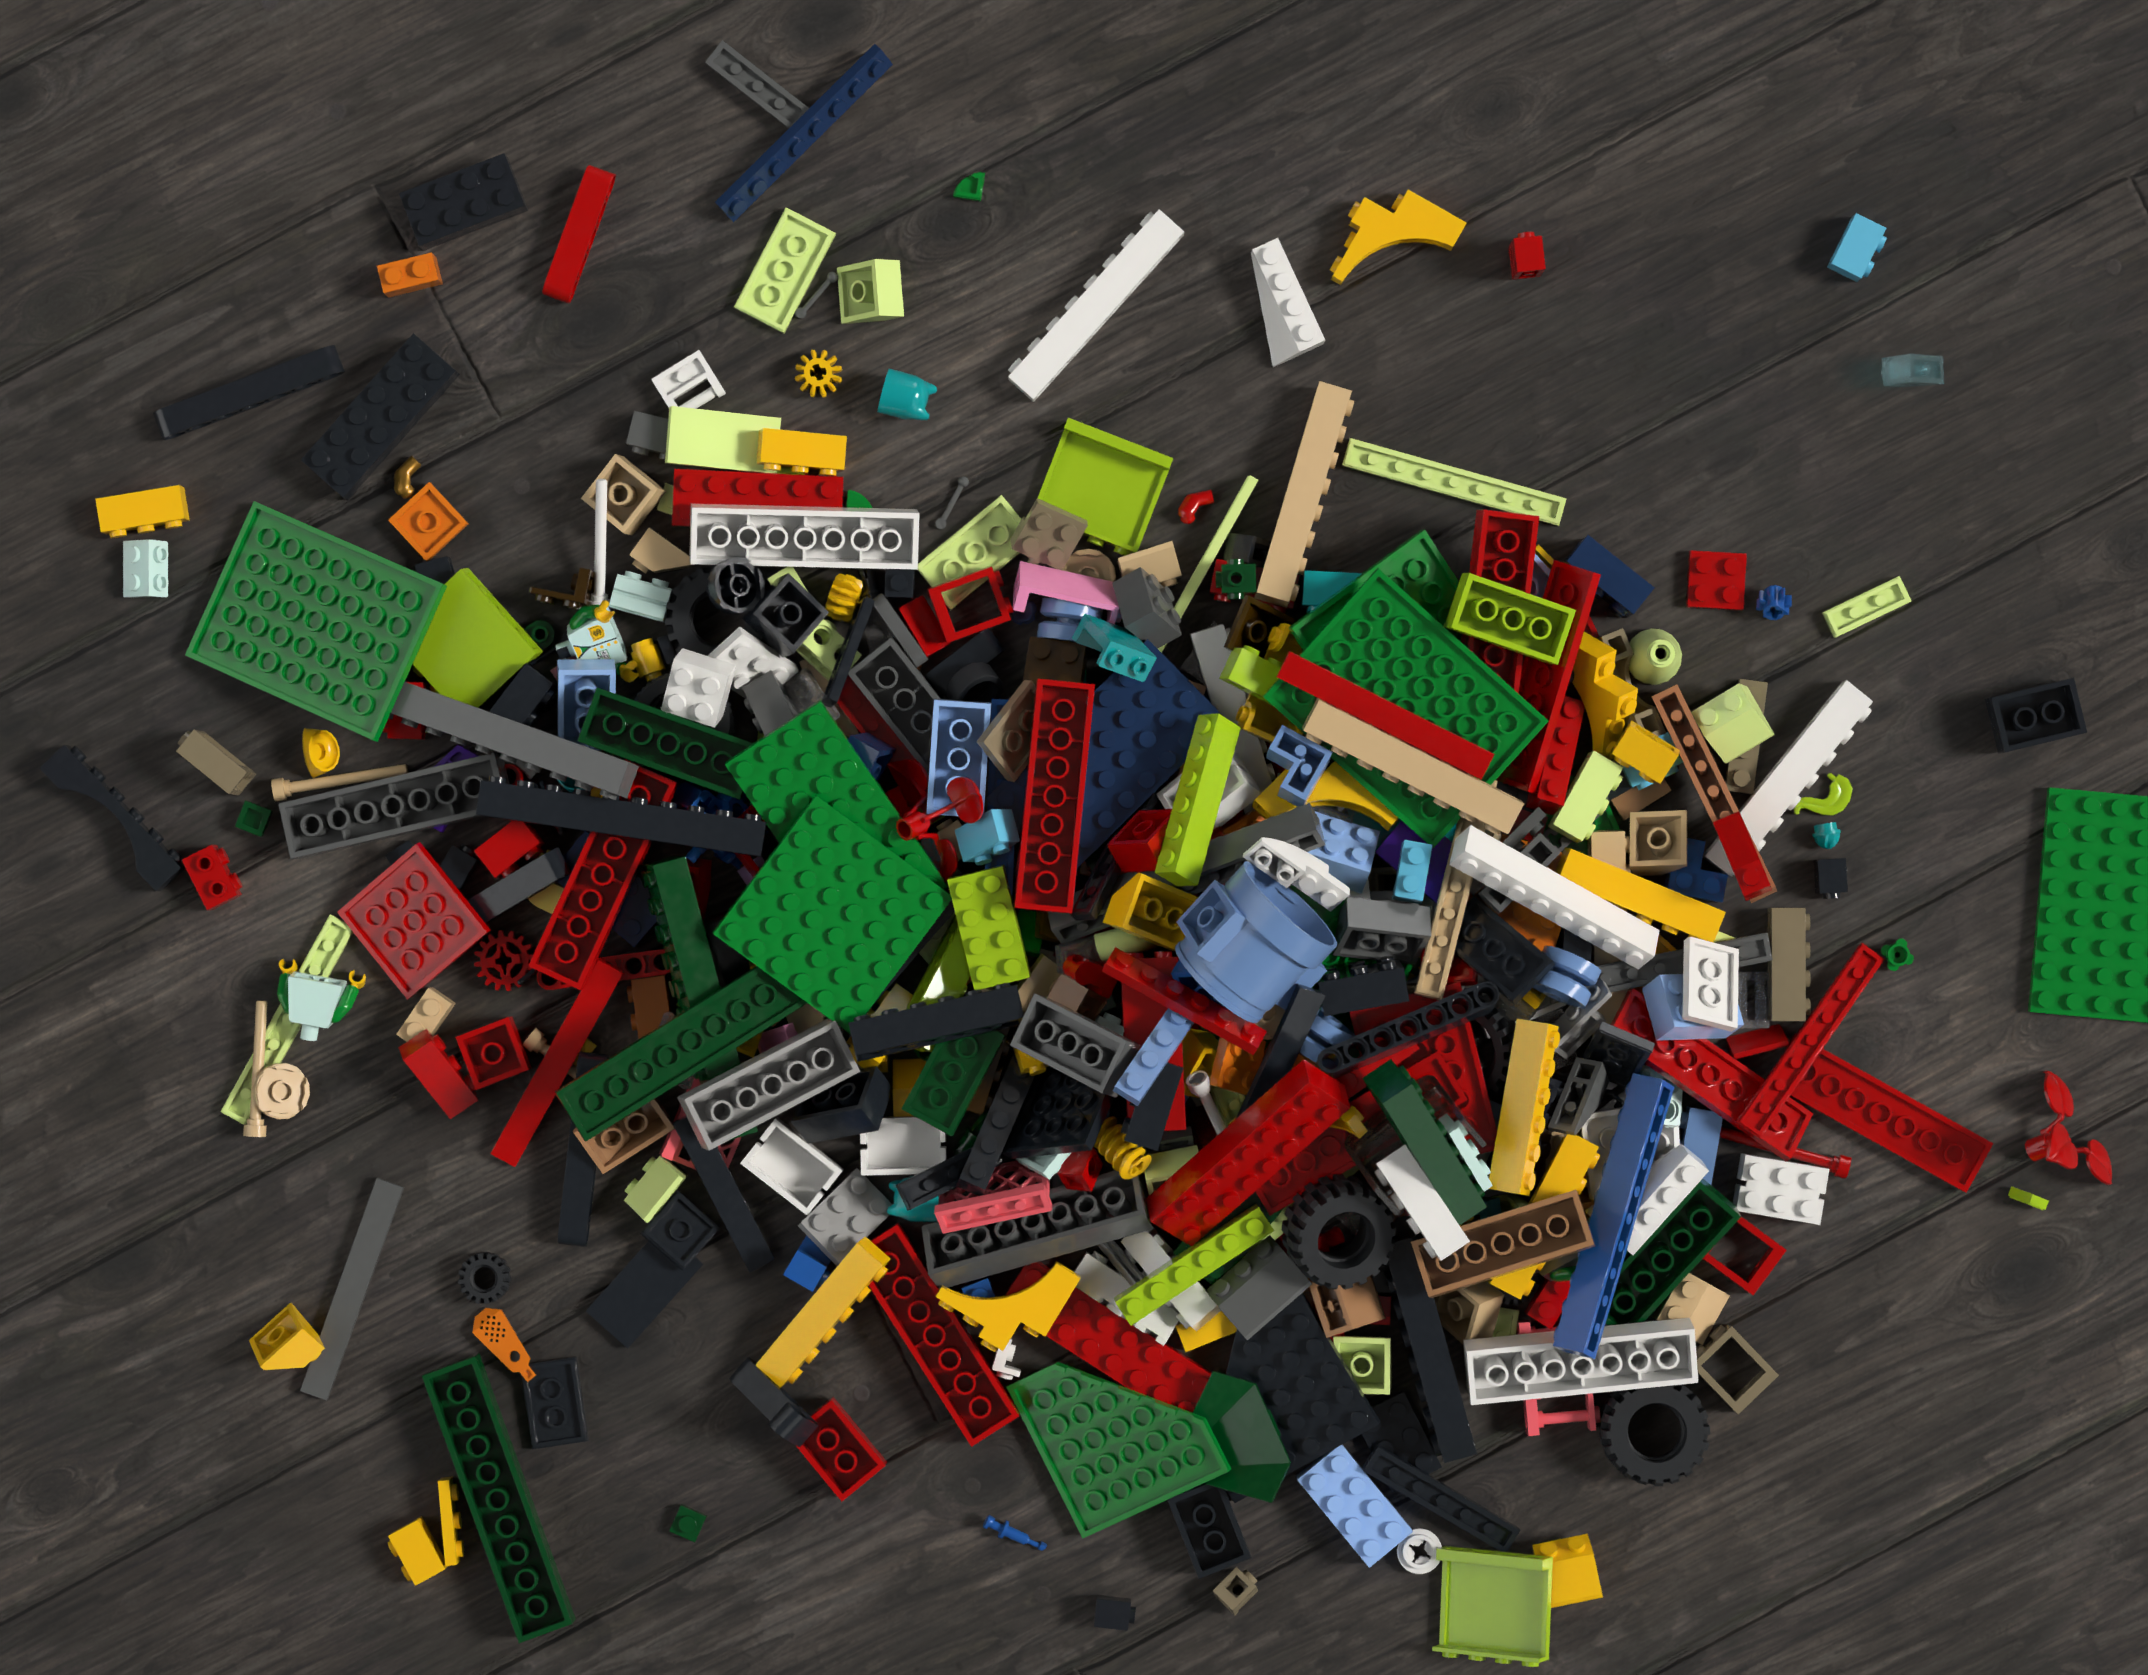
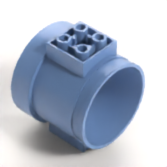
(1253, 942)

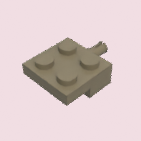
(1048, 535)

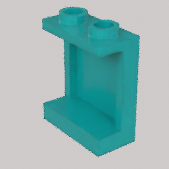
(1118, 646)

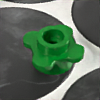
(1904, 958)

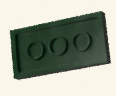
(952, 1080)

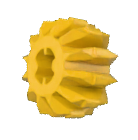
(824, 366)
(843, 597)

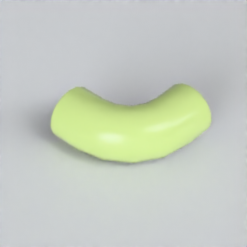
(1108, 940)

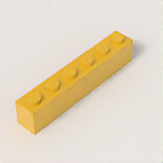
(1641, 896)
(1523, 1107)
(1561, 1176)
(823, 1312)

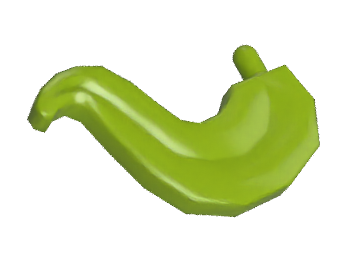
(1836, 801)

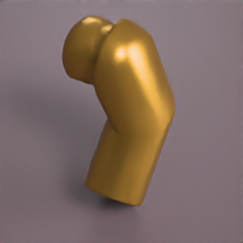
(402, 477)

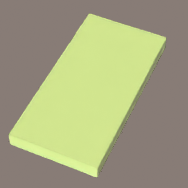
(785, 270)
(716, 439)
(975, 546)

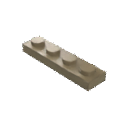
(1742, 770)

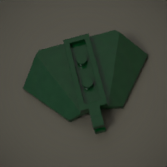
(1245, 1436)

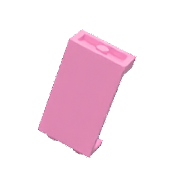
(1064, 586)

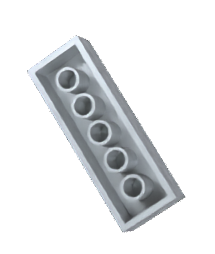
(768, 1084)

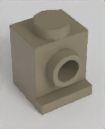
(1225, 1594)

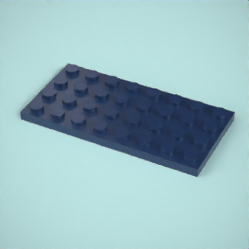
(1134, 746)

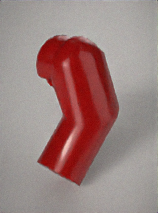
(1191, 504)

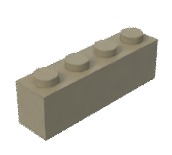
(1788, 968)

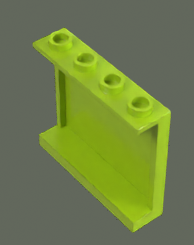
(1106, 483)
(472, 643)
(1495, 1605)

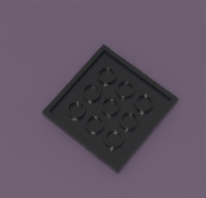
(1057, 1117)

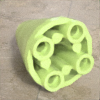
(1645, 664)

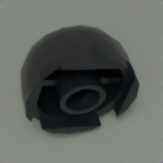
(735, 586)

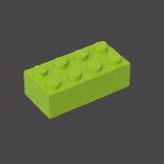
(1510, 618)
(989, 927)

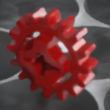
(503, 946)

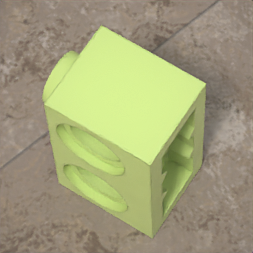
(822, 656)

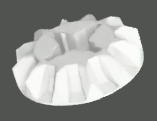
(1423, 1563)

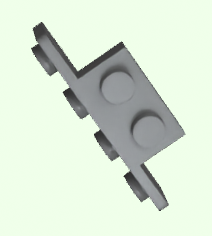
(1578, 1023)

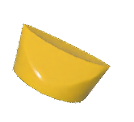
(320, 751)

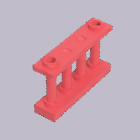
(1537, 1419)

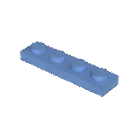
(1153, 1056)

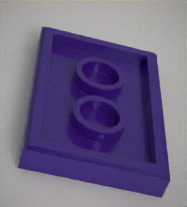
(1390, 853)

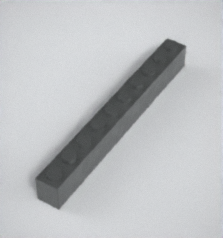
(514, 741)
(1223, 858)

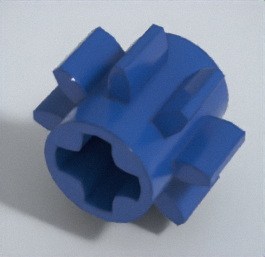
(1774, 602)

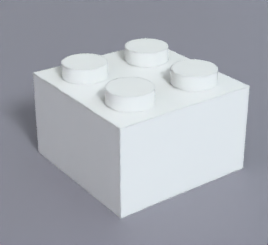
(698, 687)

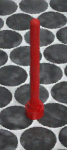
(1837, 1165)

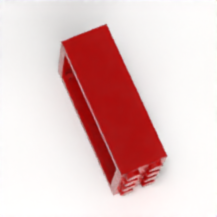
(1139, 1019)

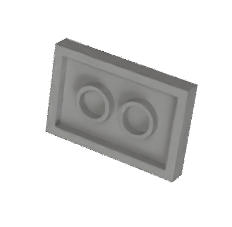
(846, 1216)

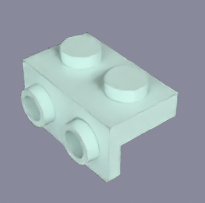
(145, 568)

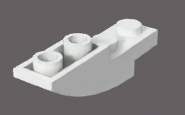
(1297, 867)

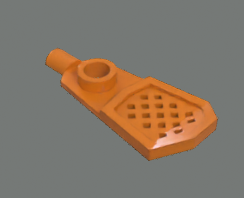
(506, 1344)

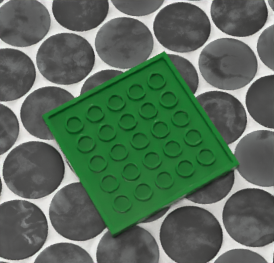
(832, 914)

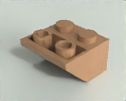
(1347, 1308)

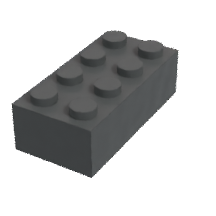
(1074, 1044)

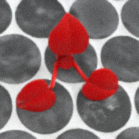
(965, 799)
(2057, 1144)

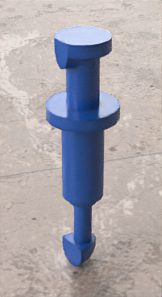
(1012, 1533)

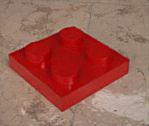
(1716, 580)

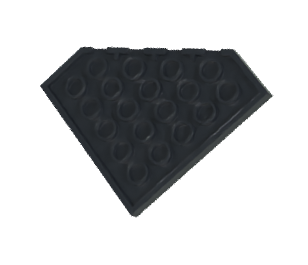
(1302, 1384)

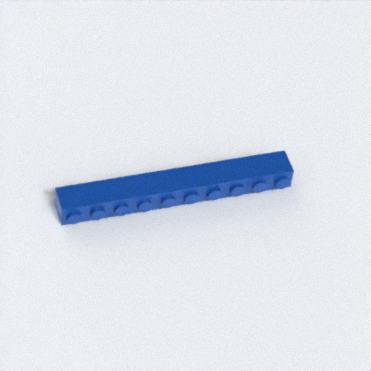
(1613, 1215)

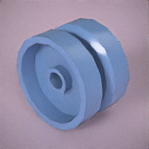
(1068, 618)
(1566, 978)
(1323, 1034)

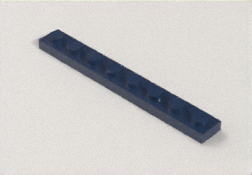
(803, 133)

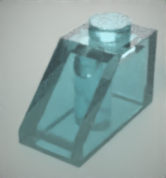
(1912, 370)

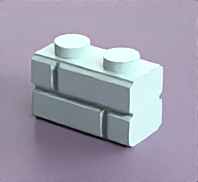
(641, 597)

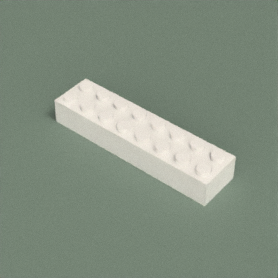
(805, 536)
(1625, 1360)

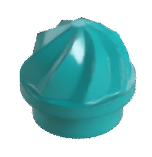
(1826, 835)

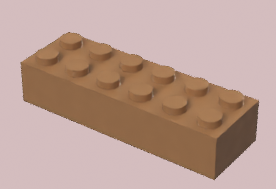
(1508, 1244)

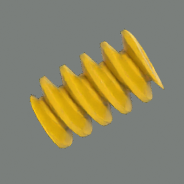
(1122, 1155)

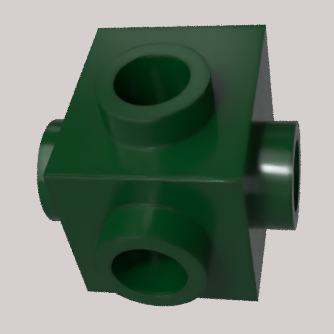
(1245, 572)

